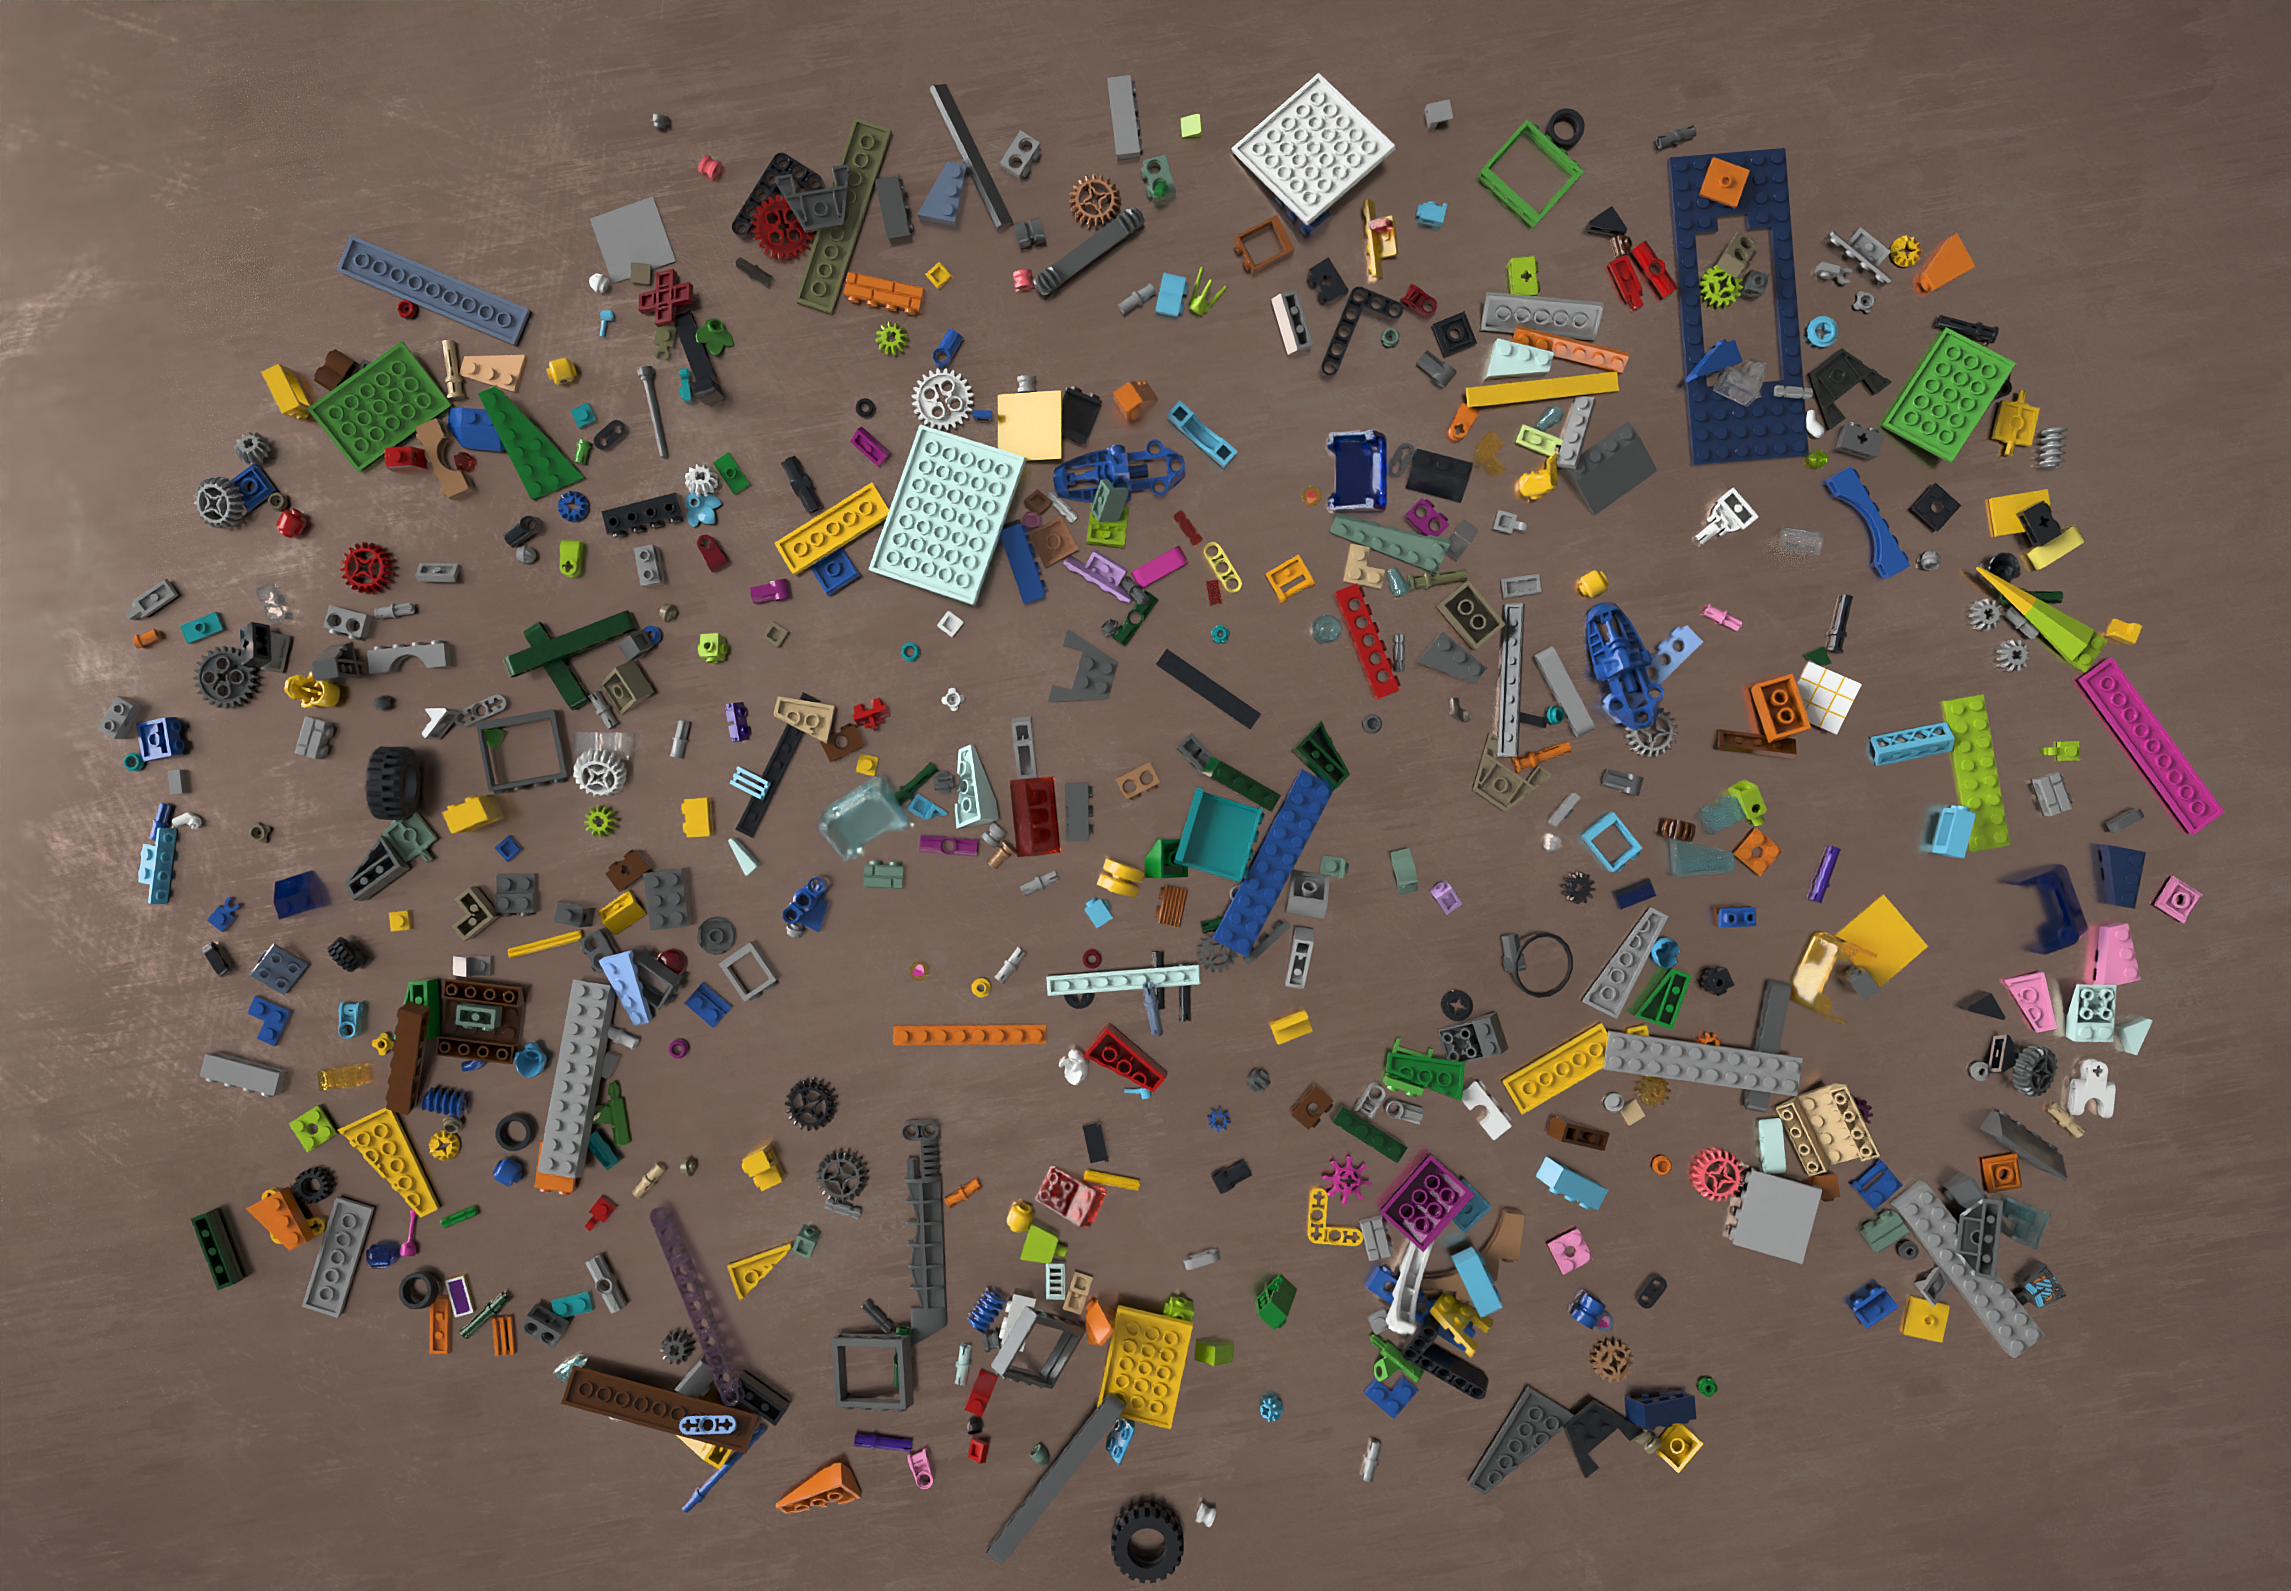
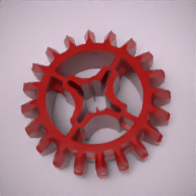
(354, 576)

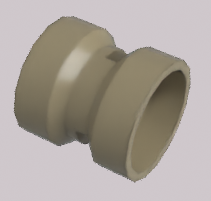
(1648, 1440)

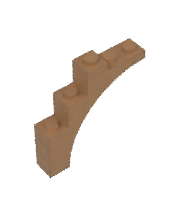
(1504, 1245)

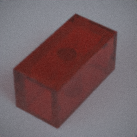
(1213, 592)

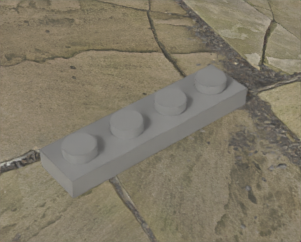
(1576, 432)

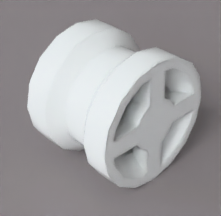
(1206, 1515)

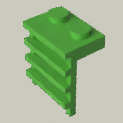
(1395, 1083)

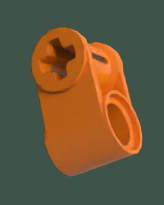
(1464, 420)

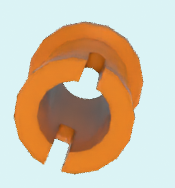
(141, 641)

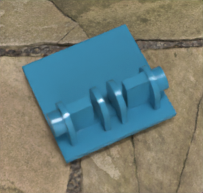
(1120, 1439)

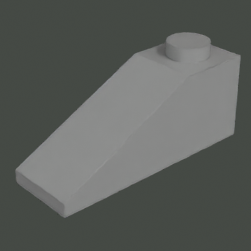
(1299, 957)

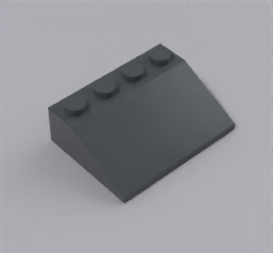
(1611, 468)
(2024, 1143)

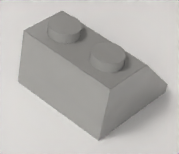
(1308, 894)
(697, 1379)

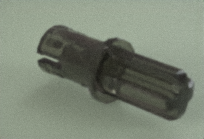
(753, 271)

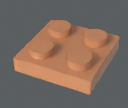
(1053, 541)

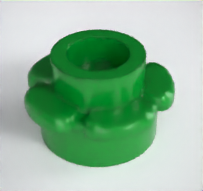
(1161, 189)
(1703, 1387)

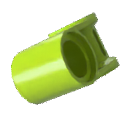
(571, 554)

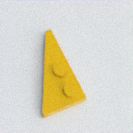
(749, 1271)

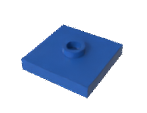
(834, 571)

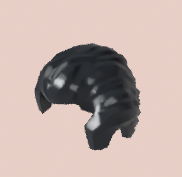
(2005, 566)

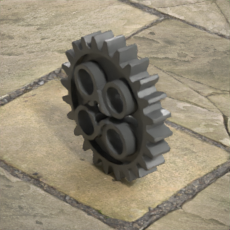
(214, 665)

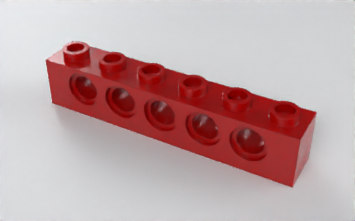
(1350, 616)

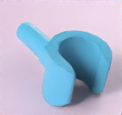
(605, 315)
(1144, 1092)

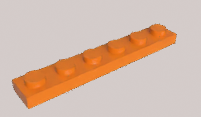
(1572, 349)

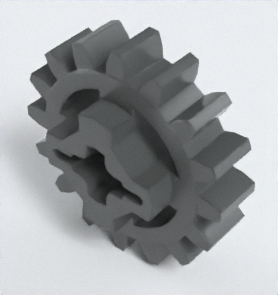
(1210, 962)

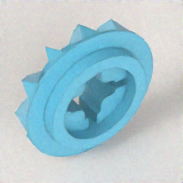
(1829, 326)

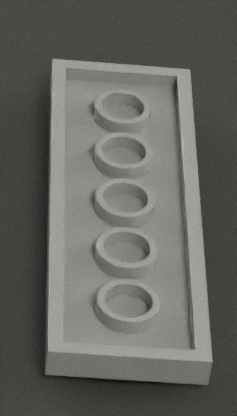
(1551, 315)
(338, 1257)

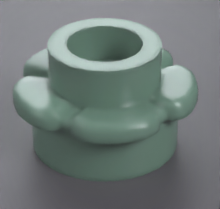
(1390, 332)

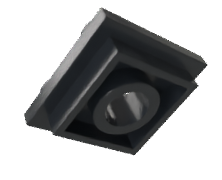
(1449, 344)
(1946, 503)

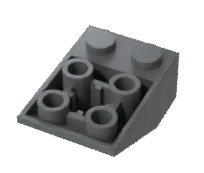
(1473, 1039)

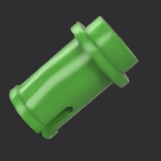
(581, 451)

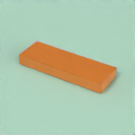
(440, 1326)

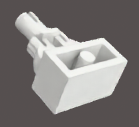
(1730, 513)

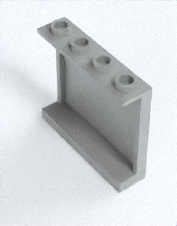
(1776, 1215)

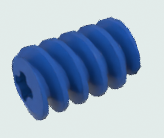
(444, 1103)
(987, 1311)

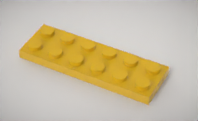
(832, 529)
(1558, 1069)

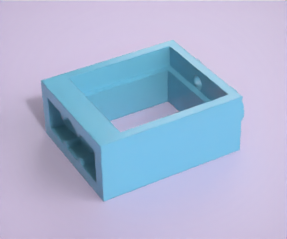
(1600, 826)
(1954, 831)

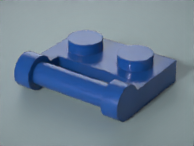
(1881, 1189)

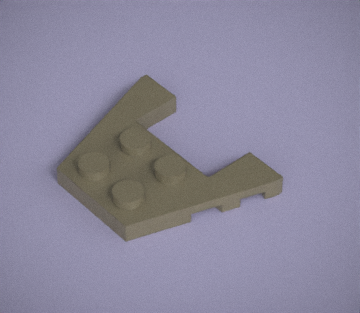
(1500, 783)

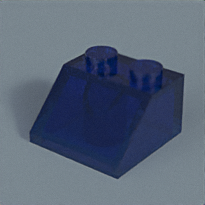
(296, 895)

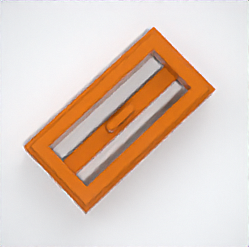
(496, 1337)

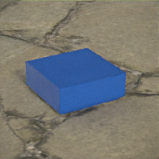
(982, 415)
(508, 848)

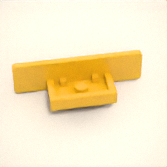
(1379, 245)

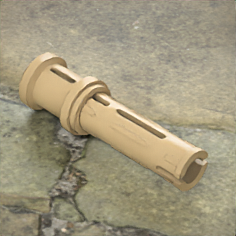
(456, 380)

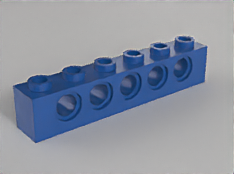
(1383, 1275)

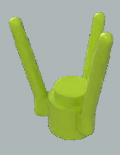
(1198, 305)

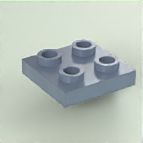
(278, 968)

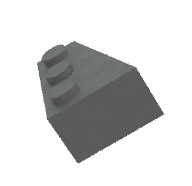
(1452, 659)

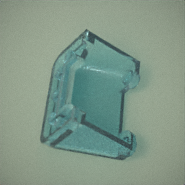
(861, 817)

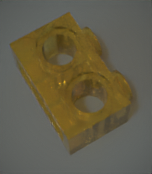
(341, 1077)

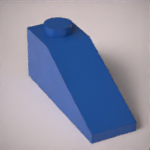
(1716, 360)

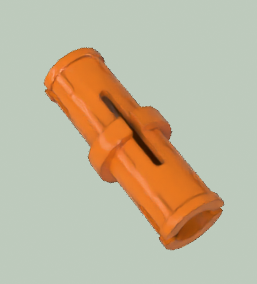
(963, 1193)

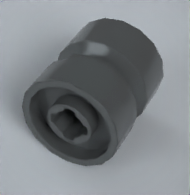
(1029, 232)

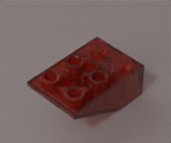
(1070, 1196)

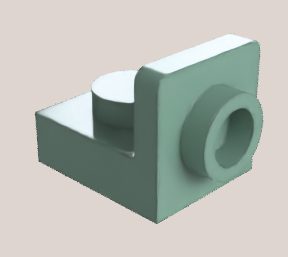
(1333, 866)
(806, 1241)

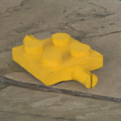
(2015, 423)

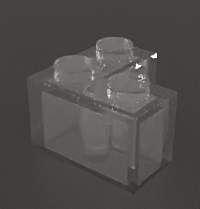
(1742, 384)

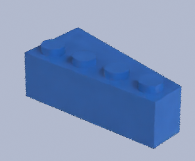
(1022, 561)

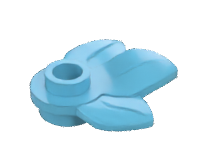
(703, 510)

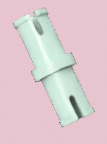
(963, 1364)

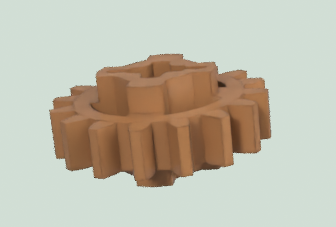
(1605, 1361)

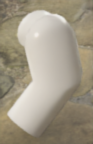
(1812, 425)
(187, 818)

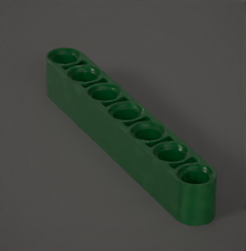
(569, 644)

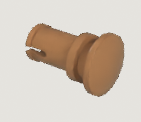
(1002, 853)

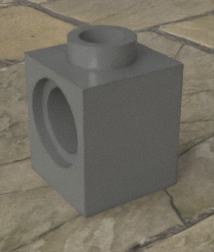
(1755, 283)
(635, 645)

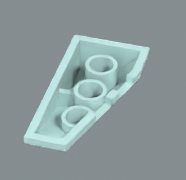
(975, 799)

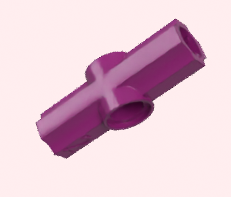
(935, 844)

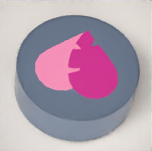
(1605, 1322)

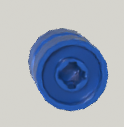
(1588, 1311)

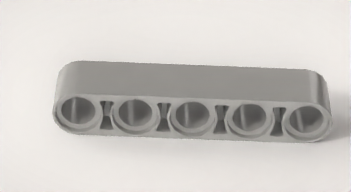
(1564, 691)

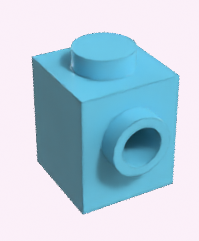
(1098, 911)

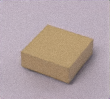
(1632, 1112)

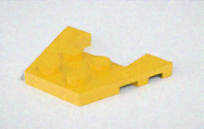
(1456, 1317)

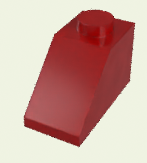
(981, 1393)

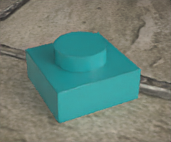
(583, 415)

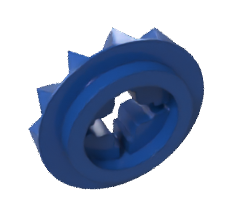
(576, 514)

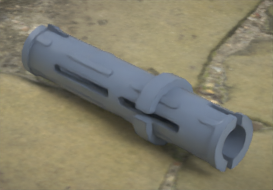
(1151, 1002)

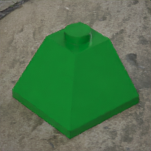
(1160, 861)

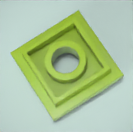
(302, 1129)

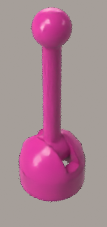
(409, 1247)

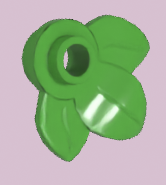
(714, 338)

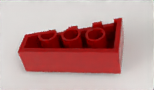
(1125, 1059)

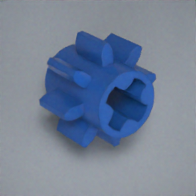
(1218, 1125)

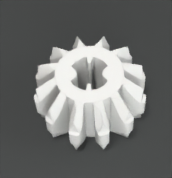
(701, 480)

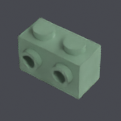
(478, 1015)

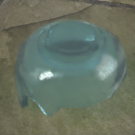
(1326, 629)

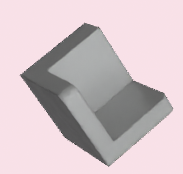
(1438, 112)

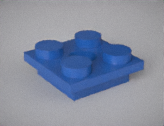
(262, 489)

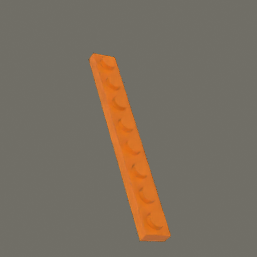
(969, 1034)

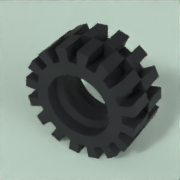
(345, 954)
(301, 1185)

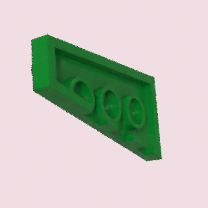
(1434, 1074)

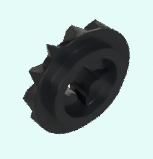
(1465, 1001)
(1074, 1002)

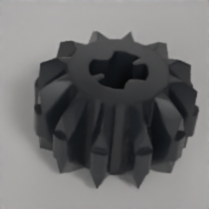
(1585, 890)

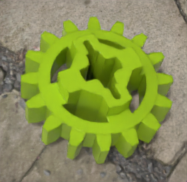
(1728, 288)

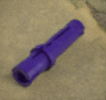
(1822, 882)
(882, 1443)

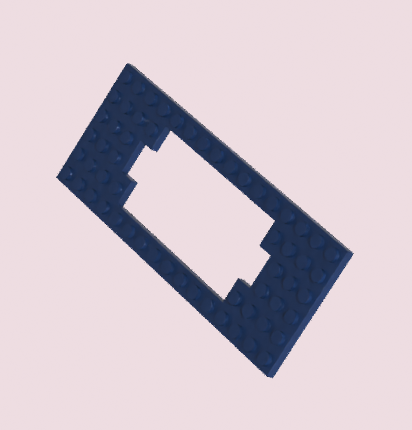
(1717, 425)

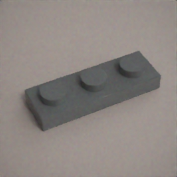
(1267, 940)

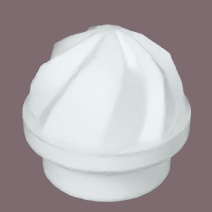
(599, 283)

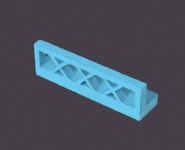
(1914, 747)

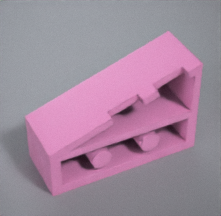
(2116, 955)

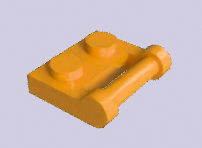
(1286, 573)

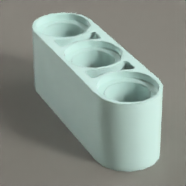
(1772, 1146)

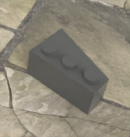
(893, 206)
(335, 664)
(1078, 811)
(376, 870)

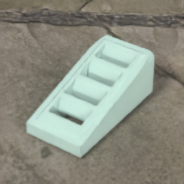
(744, 857)
(1056, 1265)

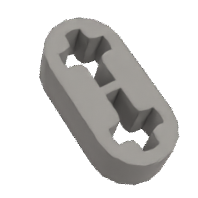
(1201, 1259)

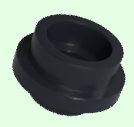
(865, 401)

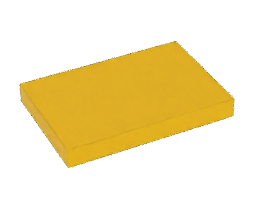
(2004, 510)

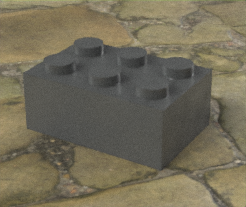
(668, 899)

